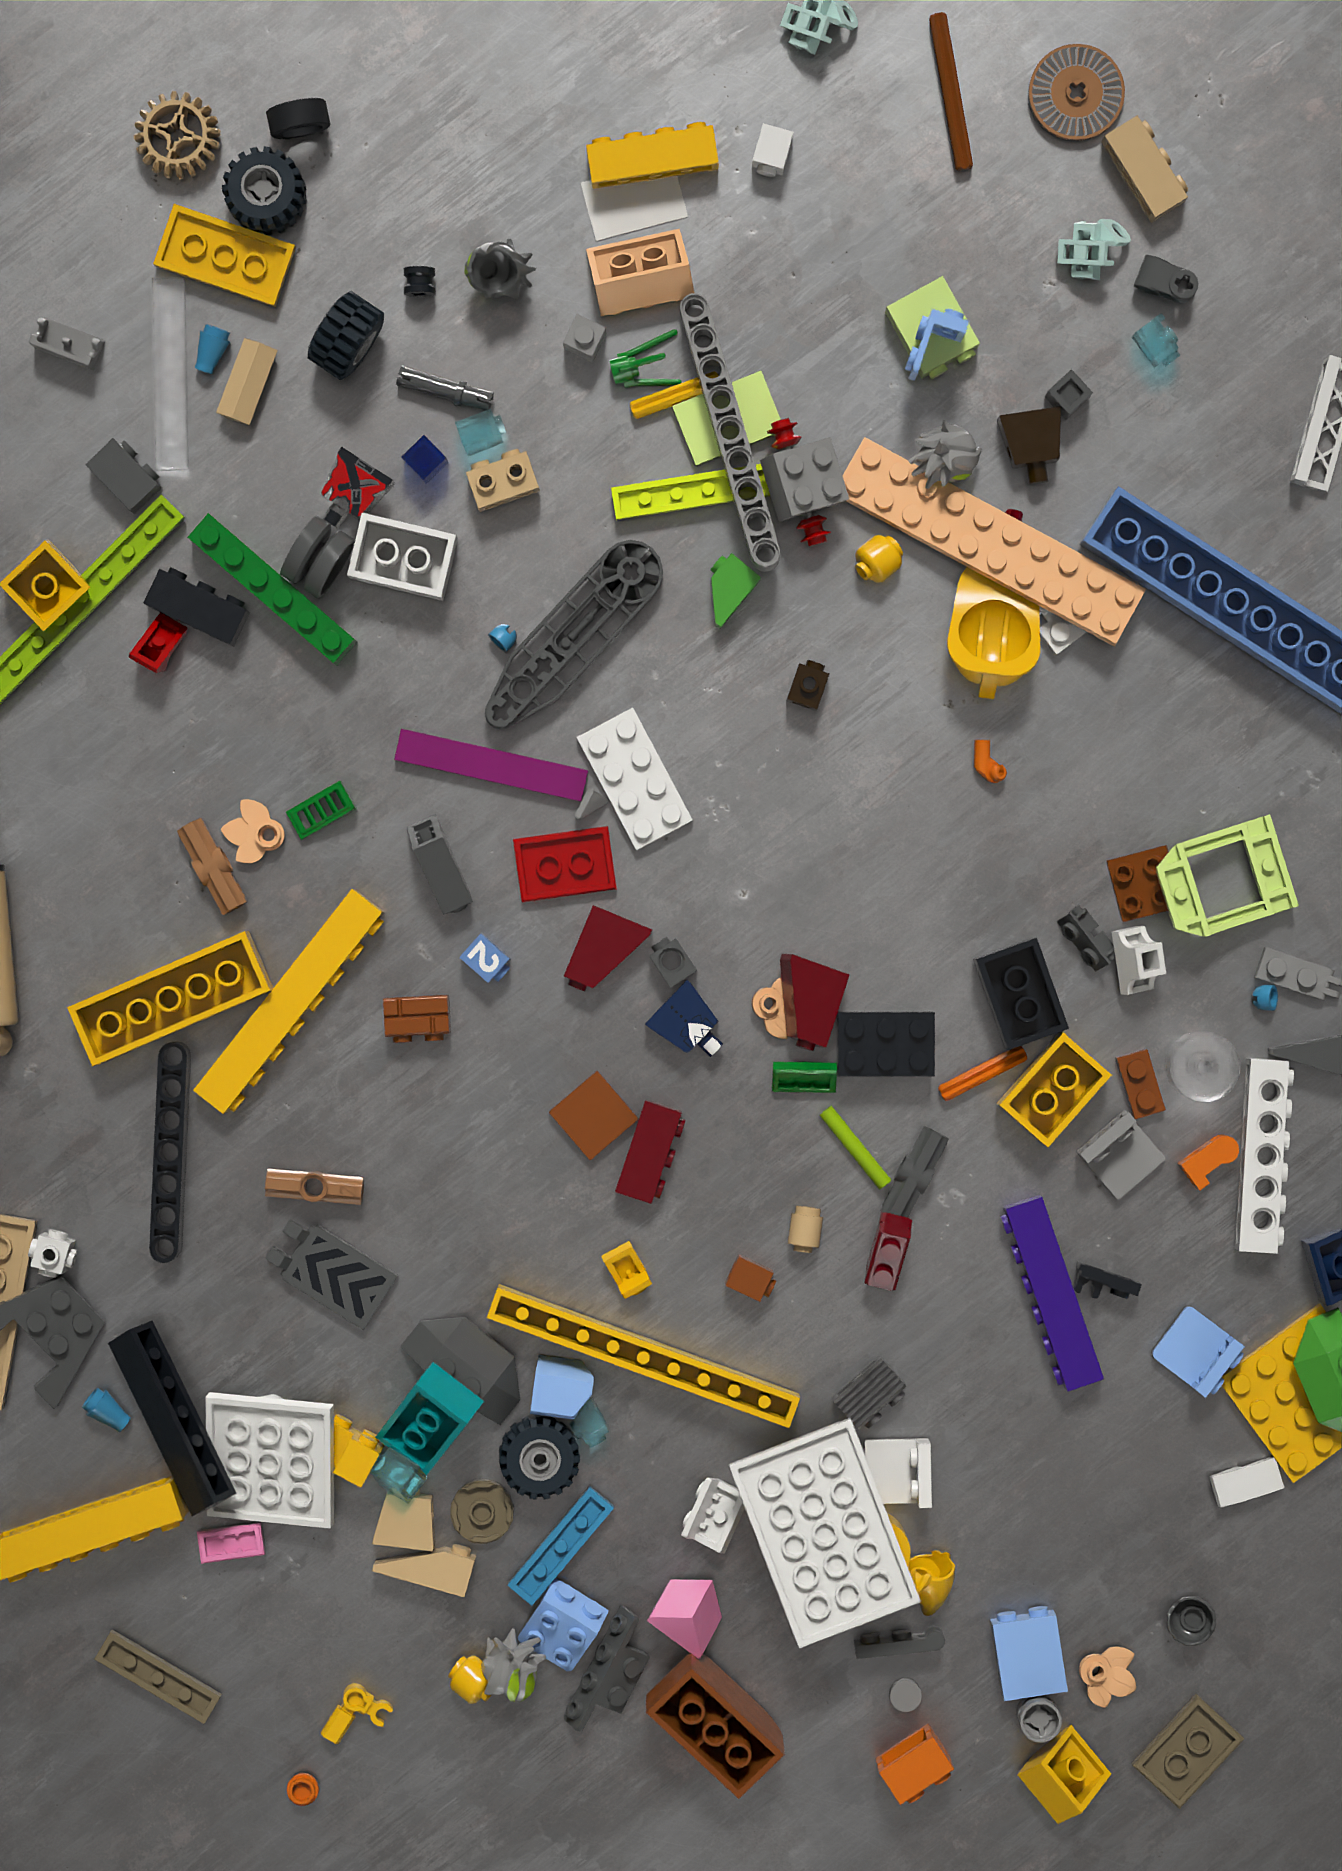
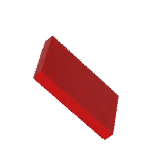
(564, 864)

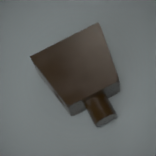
(1032, 440)

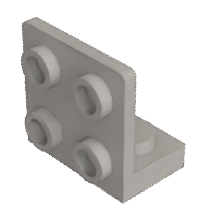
(1121, 1154)

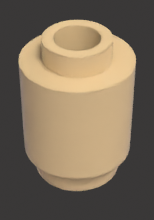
(805, 1229)

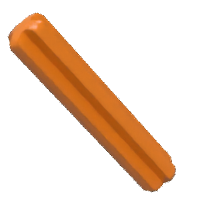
(982, 1073)

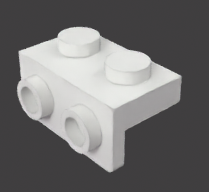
(714, 1514)

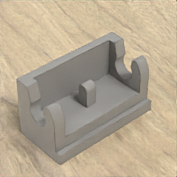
(67, 343)

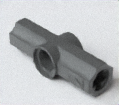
(915, 1173)

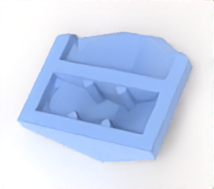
(560, 1387)

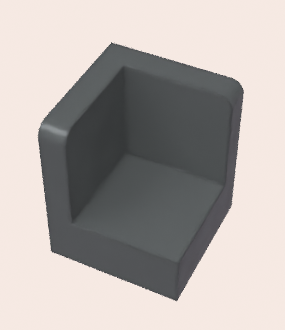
(1069, 394)

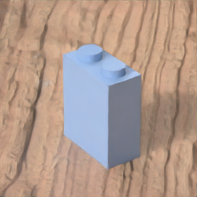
(1028, 1653)

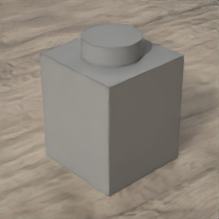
(584, 338)

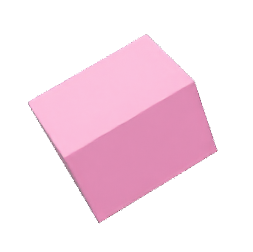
(688, 1613)

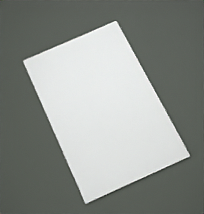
(633, 206)

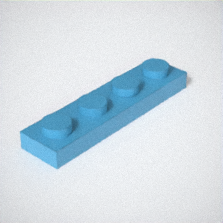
(560, 1545)

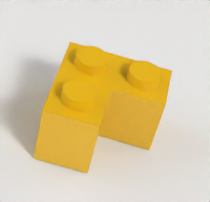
(354, 1451)

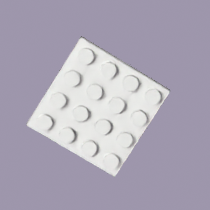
(275, 1457)

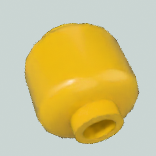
(878, 558)
(468, 1679)

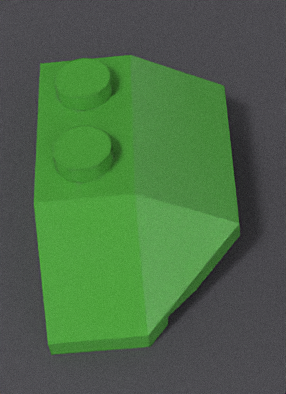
(1320, 1367)

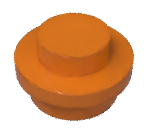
(302, 1789)

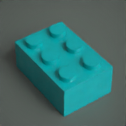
(430, 1418)

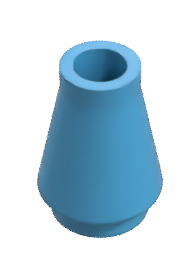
(211, 347)
(105, 1409)

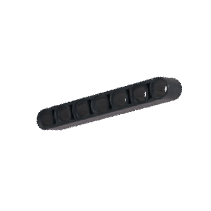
(163, 1166)

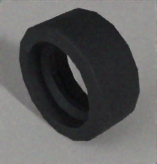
(298, 118)

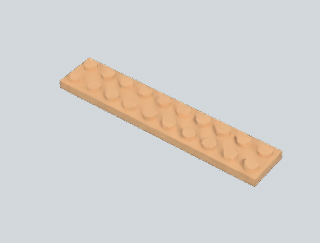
(991, 543)

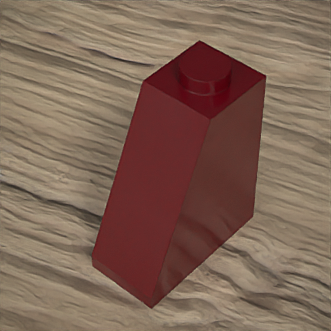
(602, 947)
(810, 999)

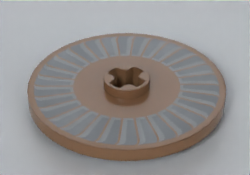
(1077, 117)

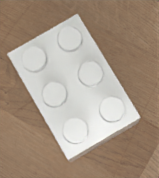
(402, 556)

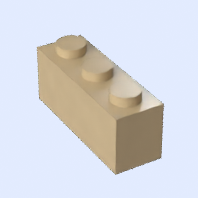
(1145, 168)

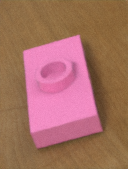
(231, 1542)

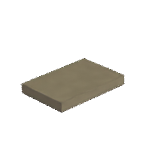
(1187, 1751)

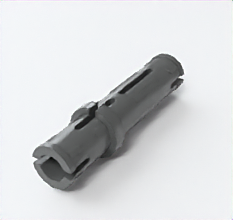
(444, 388)

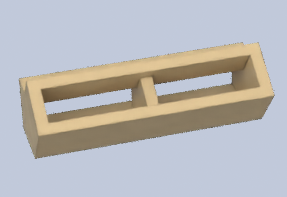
(246, 381)

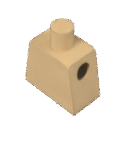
(406, 1524)

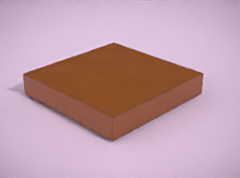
(593, 1115)

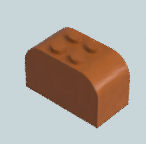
(716, 1722)

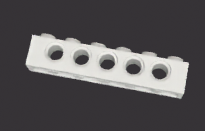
(1257, 1074)

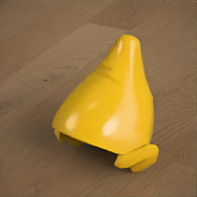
(933, 1579)

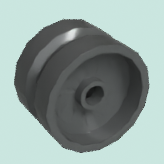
(317, 557)

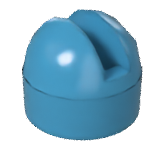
(502, 638)
(1266, 997)

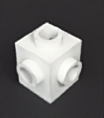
(64, 1253)

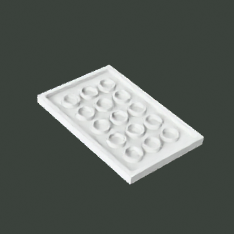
(824, 1532)

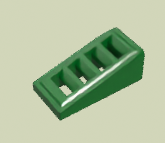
(342, 794)

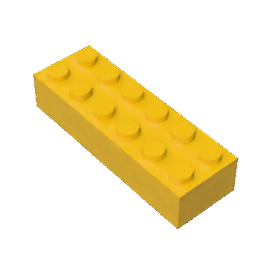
(170, 998)
(89, 1527)

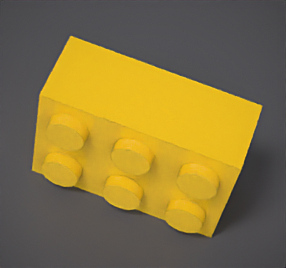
(1054, 1089)

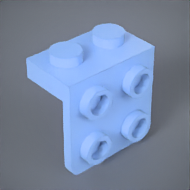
(945, 324)
(1198, 1351)
(565, 1624)

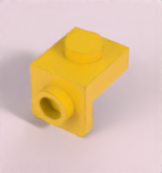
(627, 1270)

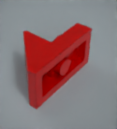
(158, 643)

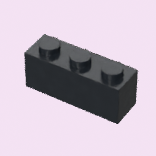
(197, 606)

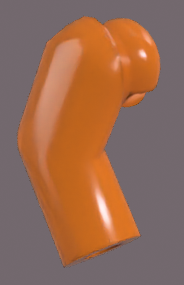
(985, 764)

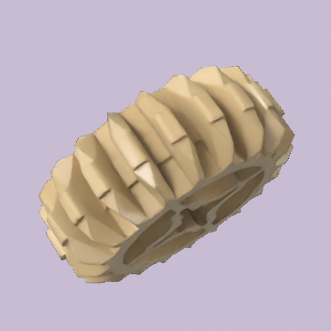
(173, 147)

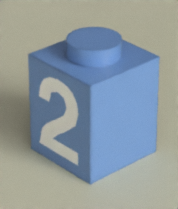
(486, 959)

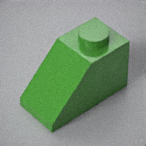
(730, 586)

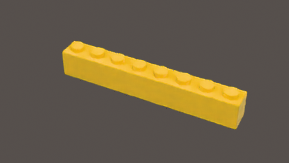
(289, 1001)

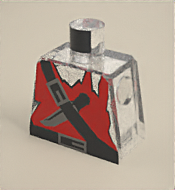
(353, 488)

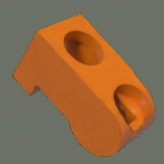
(1208, 1157)

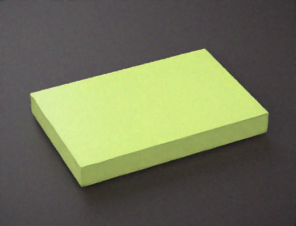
(755, 409)

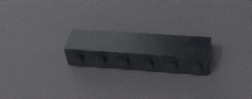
(172, 1418)

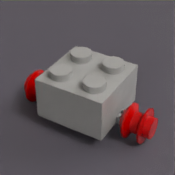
(803, 480)

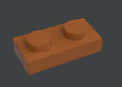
(1140, 1083)

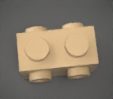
(504, 486)

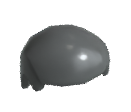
(1191, 1621)

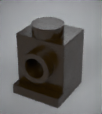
(808, 697)

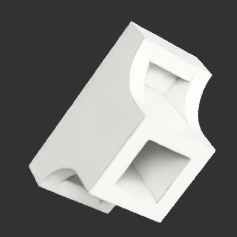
(1137, 959)

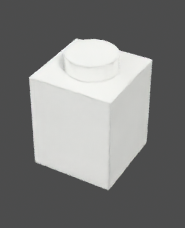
(772, 150)

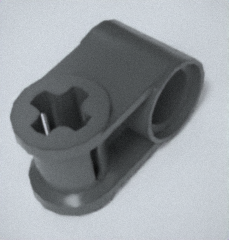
(1158, 278)

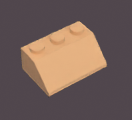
(640, 272)

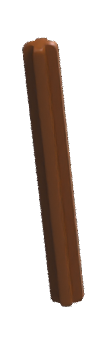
(951, 91)

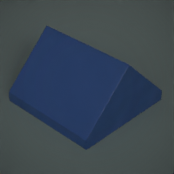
(1325, 1265)

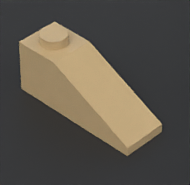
(439, 1569)

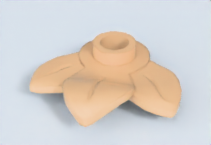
(249, 831)
(775, 1016)
(1112, 1675)

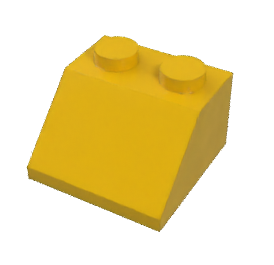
(45, 584)
(1064, 1775)

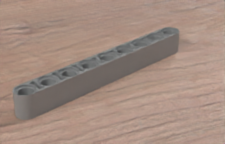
(726, 417)

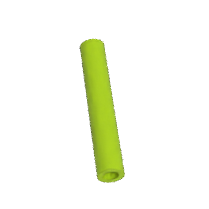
(855, 1147)

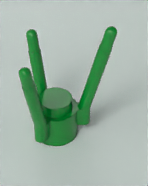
(626, 366)

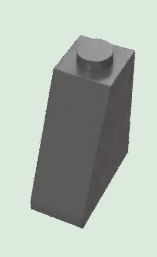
(439, 865)

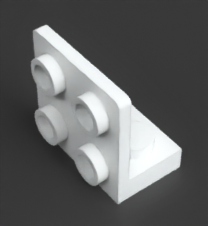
(901, 1470)

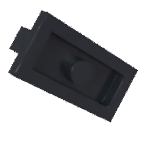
(1120, 1285)

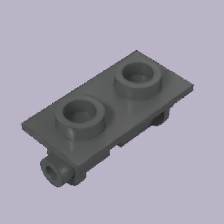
(1077, 927)

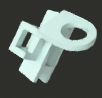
(826, 12)
(1097, 235)

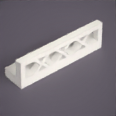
(1314, 428)

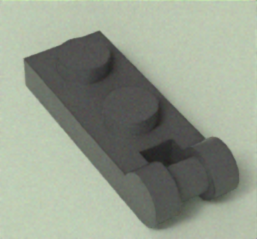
(899, 1643)

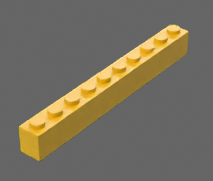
(643, 1356)

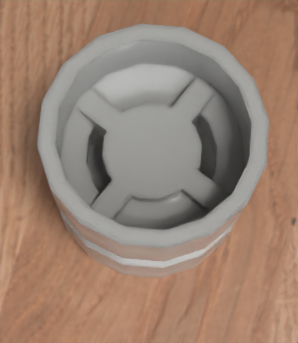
(1039, 1718)

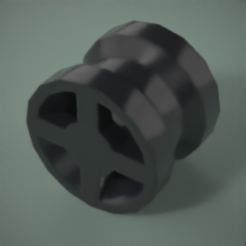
(419, 281)

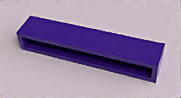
(1053, 1293)

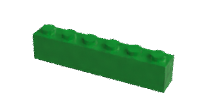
(272, 589)

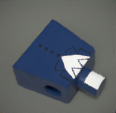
(686, 1021)

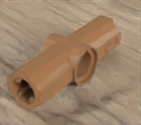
(212, 866)
(335, 1187)

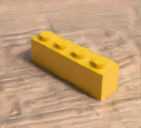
(652, 156)

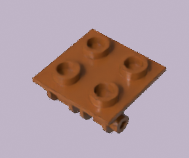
(1138, 884)

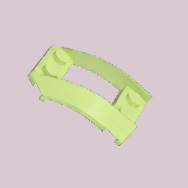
(1266, 864)

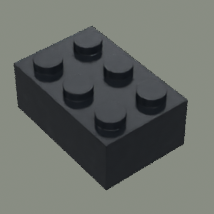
(1021, 993)
(886, 1044)

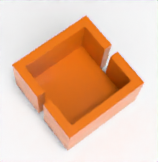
(915, 1765)

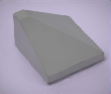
(591, 802)

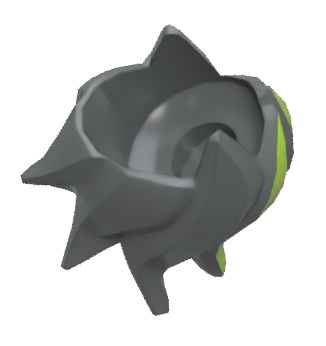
(498, 269)

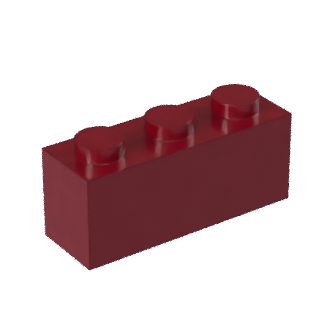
(650, 1152)

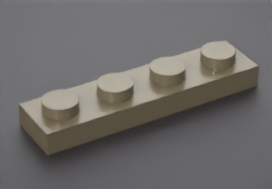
(158, 1676)

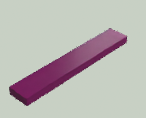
(491, 765)

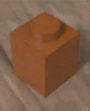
(750, 1278)

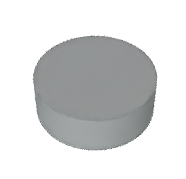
(905, 1695)

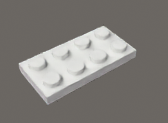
(634, 778)

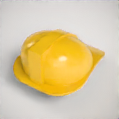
(992, 633)

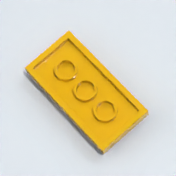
(224, 255)

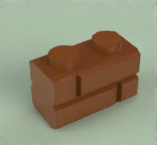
(417, 1017)

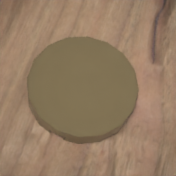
(482, 1511)

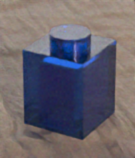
(424, 459)

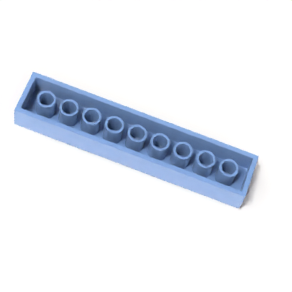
(1219, 594)

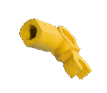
(354, 1699)

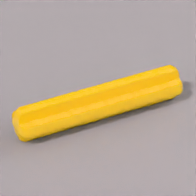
(667, 397)

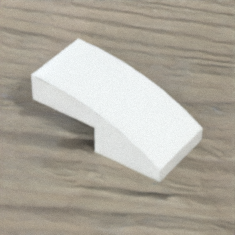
(1246, 1482)

